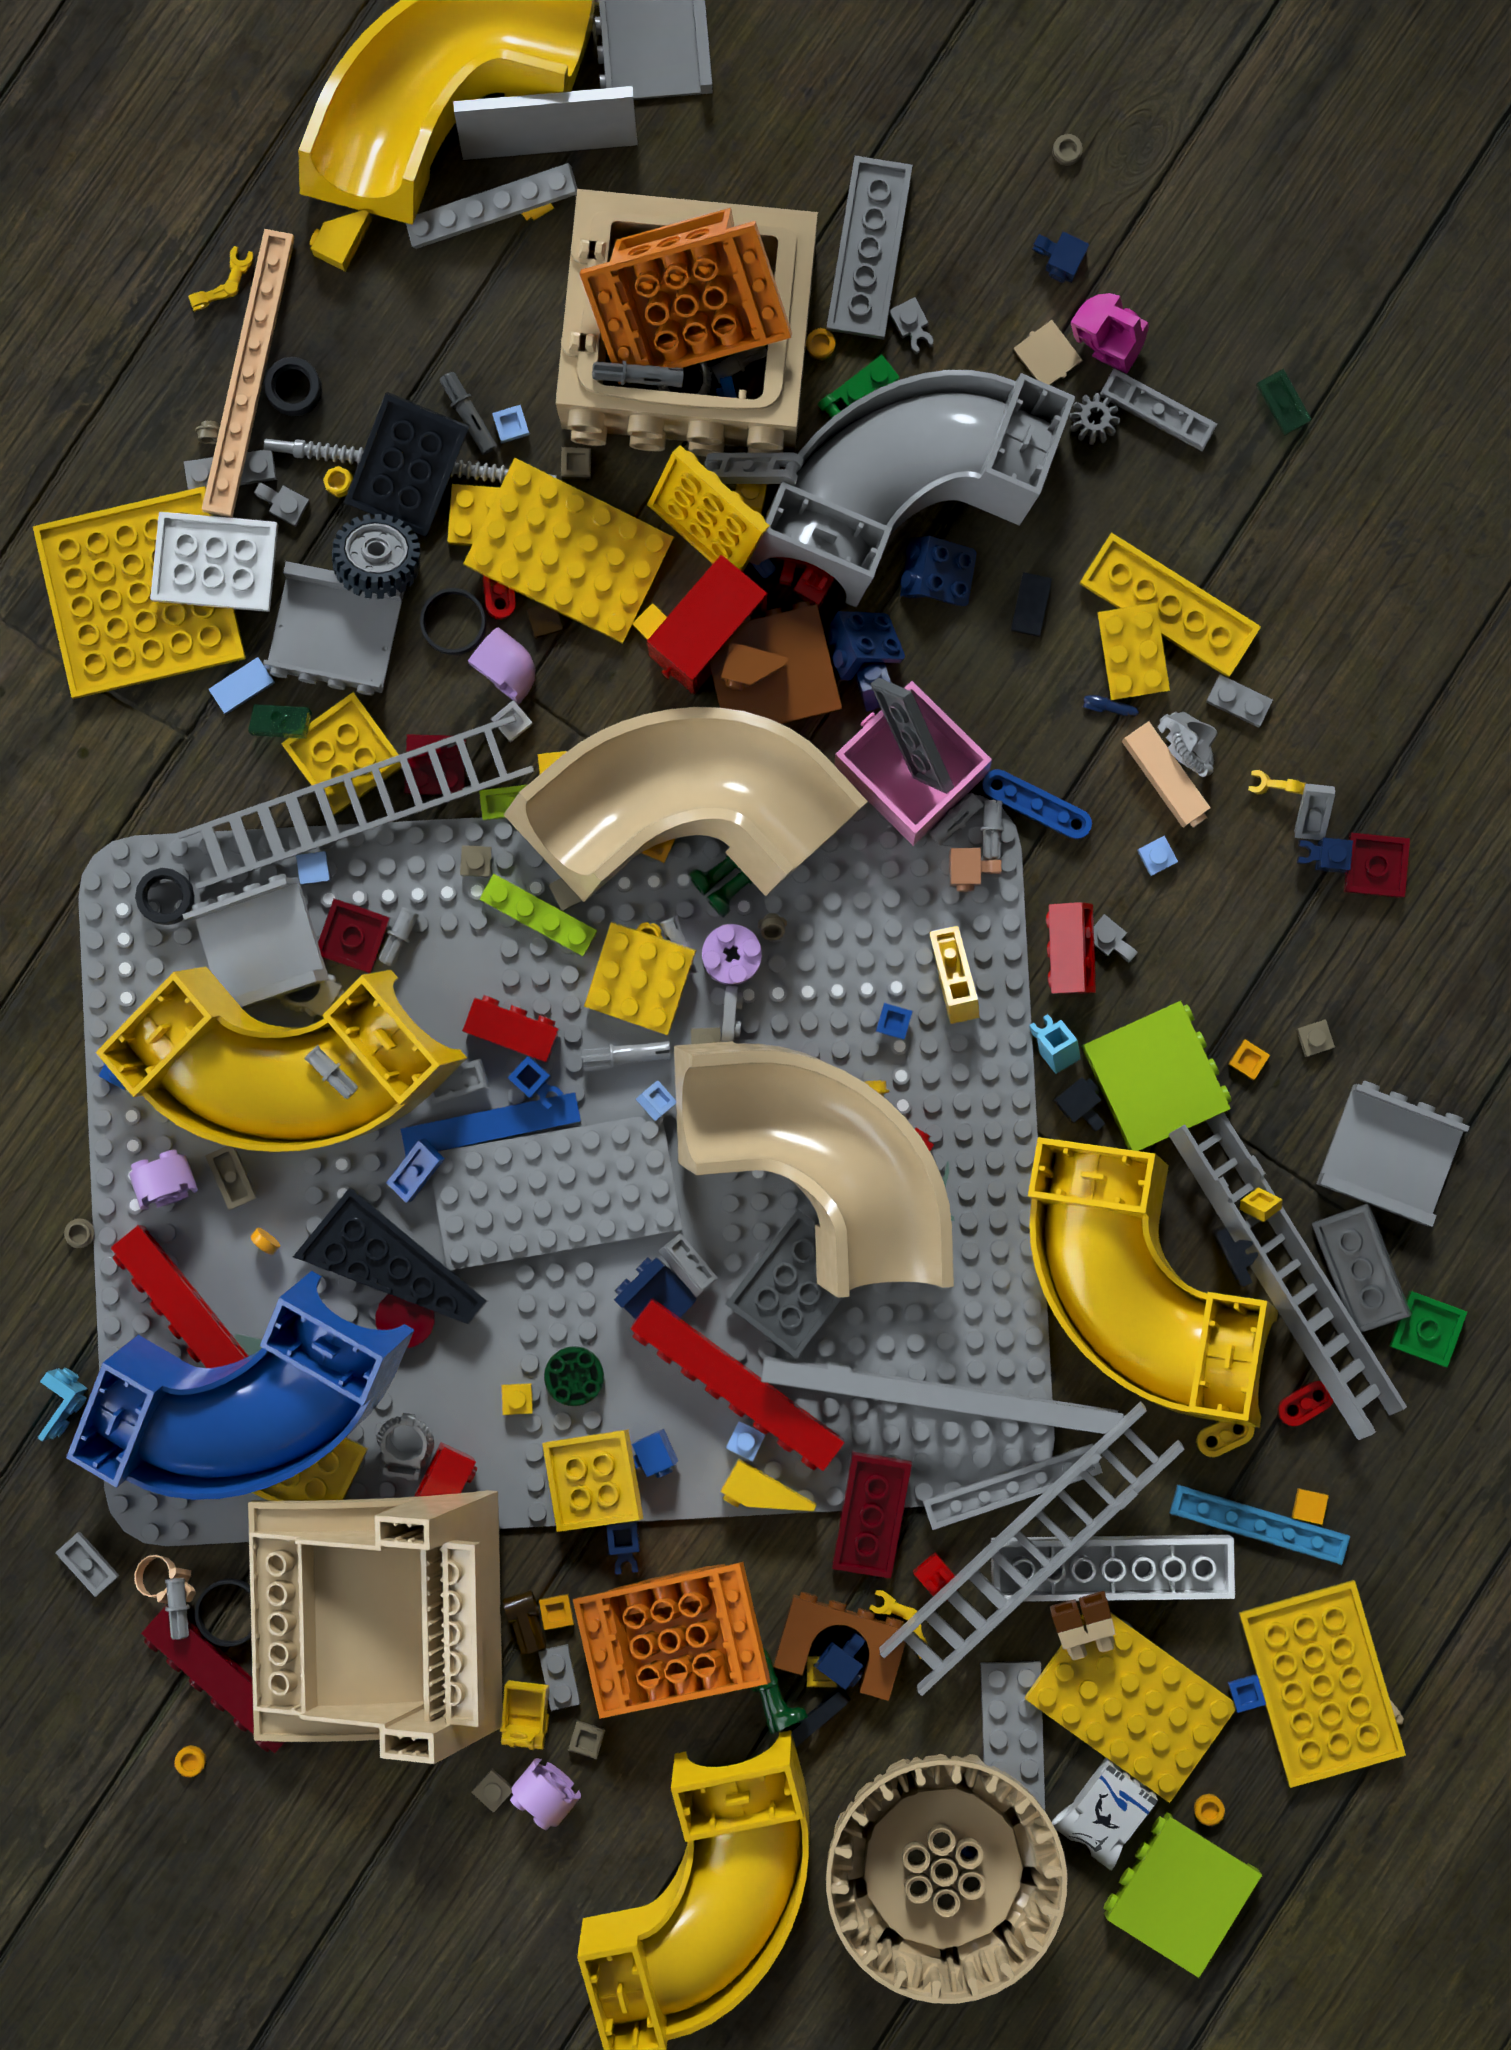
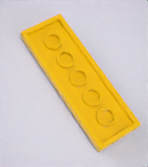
(1185, 611)

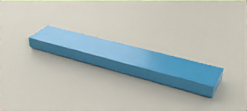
(1259, 1524)

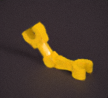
(238, 267)
(1290, 785)
(893, 1607)

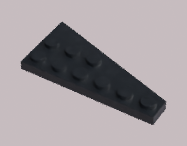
(374, 1251)

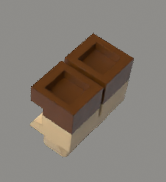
(1073, 1632)

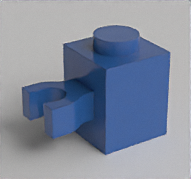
(533, 1080)
(655, 1454)

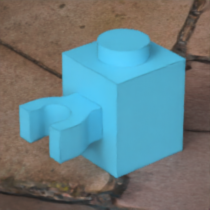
(1056, 1044)

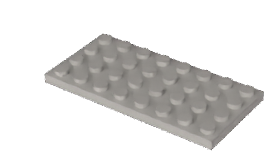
(555, 1191)

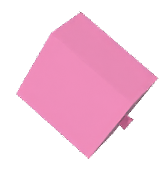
(882, 777)

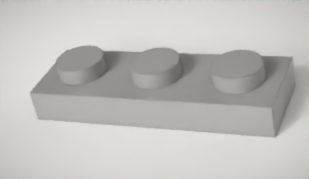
(258, 468)

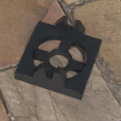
(1235, 1255)

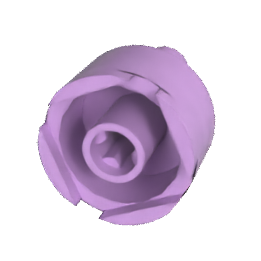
(726, 938)
(162, 1180)
(544, 1794)

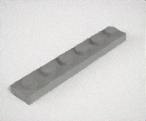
(492, 206)
(1003, 1489)

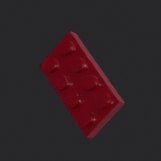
(871, 1514)

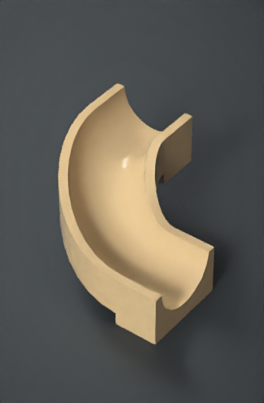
(683, 777)
(837, 1141)

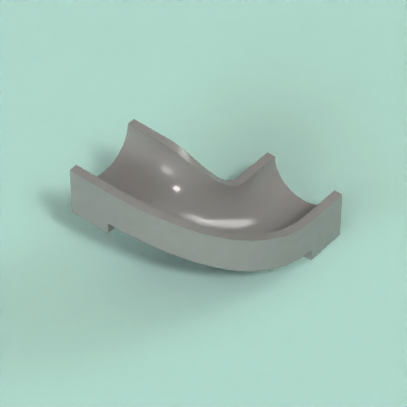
(907, 449)

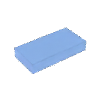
(241, 685)

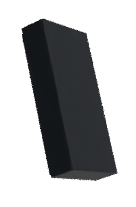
(1031, 604)

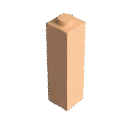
(1166, 775)

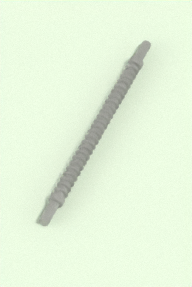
(300, 449)

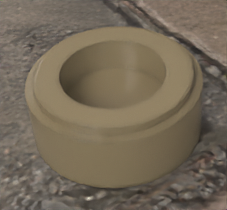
(1067, 149)

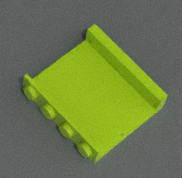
(1157, 1076)
(1181, 1894)

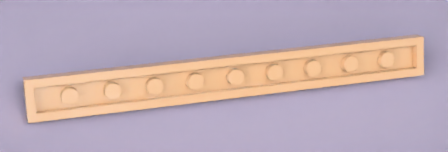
(248, 373)

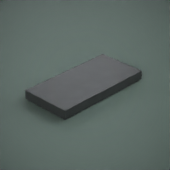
(912, 735)
(1361, 1268)

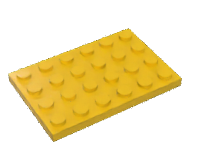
(568, 550)
(1322, 1683)
(1134, 1707)

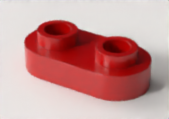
(495, 591)
(1305, 1404)

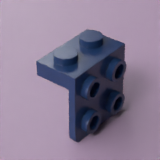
(938, 570)
(861, 639)
(655, 1282)

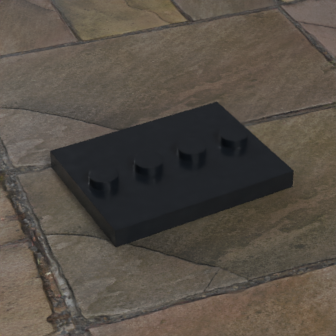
(406, 463)

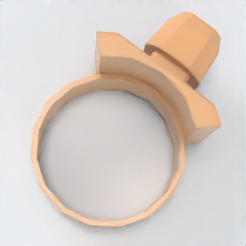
(173, 1573)

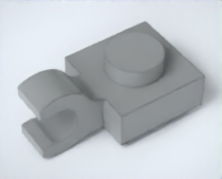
(285, 504)
(1109, 937)

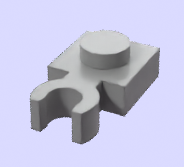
(909, 321)

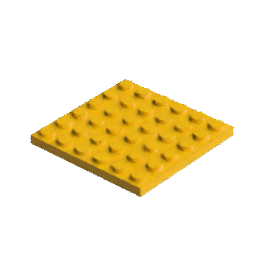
(102, 607)

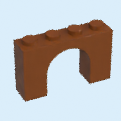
(810, 1617)

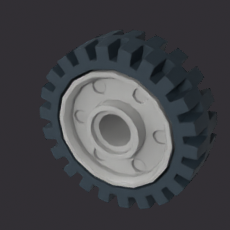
(376, 556)

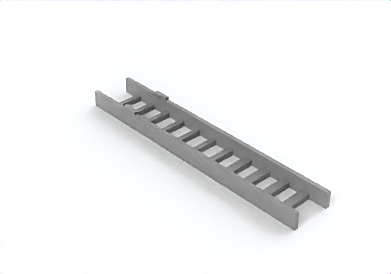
(299, 820)
(1333, 1309)
(843, 1380)
(1004, 1605)

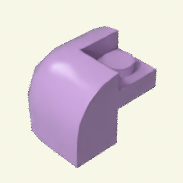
(505, 664)

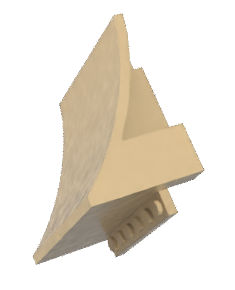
(377, 1622)

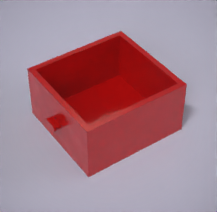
(705, 623)

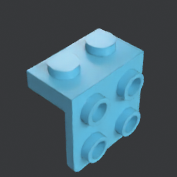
(64, 1384)

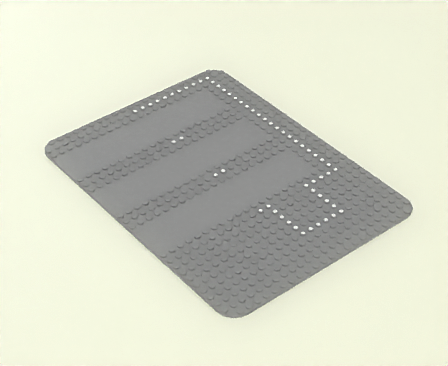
(849, 945)

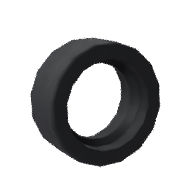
(276, 371)
(142, 894)

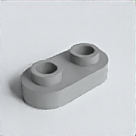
(733, 1001)

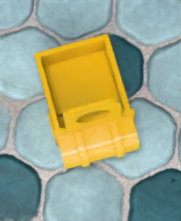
(525, 1715)

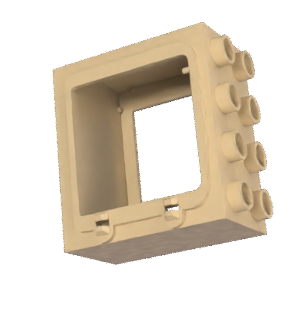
(655, 415)

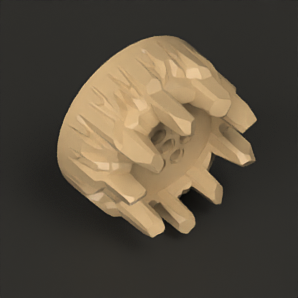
(988, 1932)

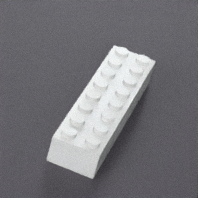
(1127, 1568)

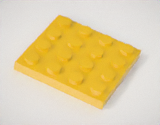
(706, 511)

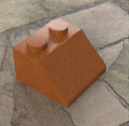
(749, 666)

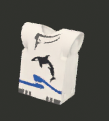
(1106, 1812)

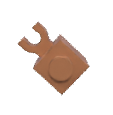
(967, 867)

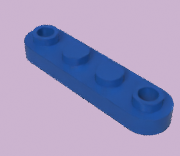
(1037, 804)

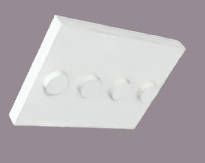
(214, 561)

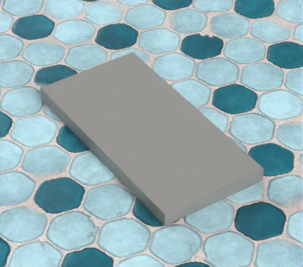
(546, 123)

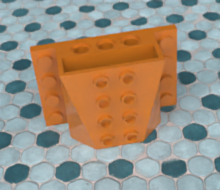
(686, 294)
(671, 1639)

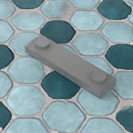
(1158, 409)

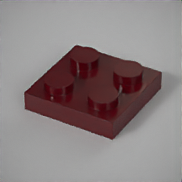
(423, 768)
(1378, 865)
(352, 935)

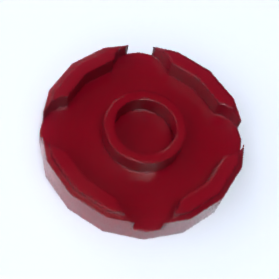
(395, 1312)

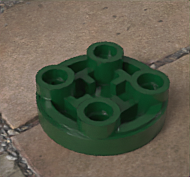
(574, 1376)

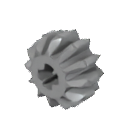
(1106, 421)

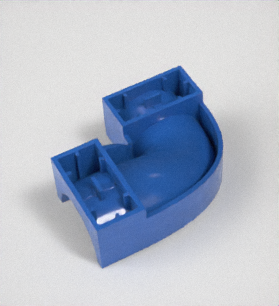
(243, 1422)

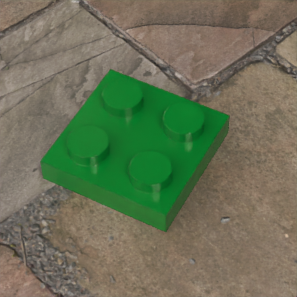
(1430, 1329)

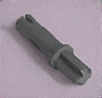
(637, 374)
(468, 413)

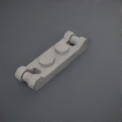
(754, 467)

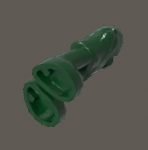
(707, 880)
(776, 1711)

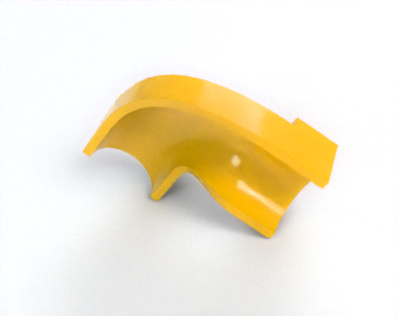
(398, 85)
(249, 1080)
(1122, 1300)
(721, 1918)

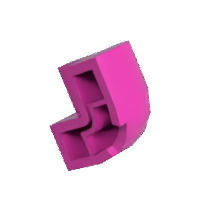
(1110, 330)

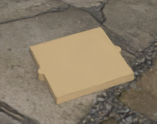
(1047, 354)

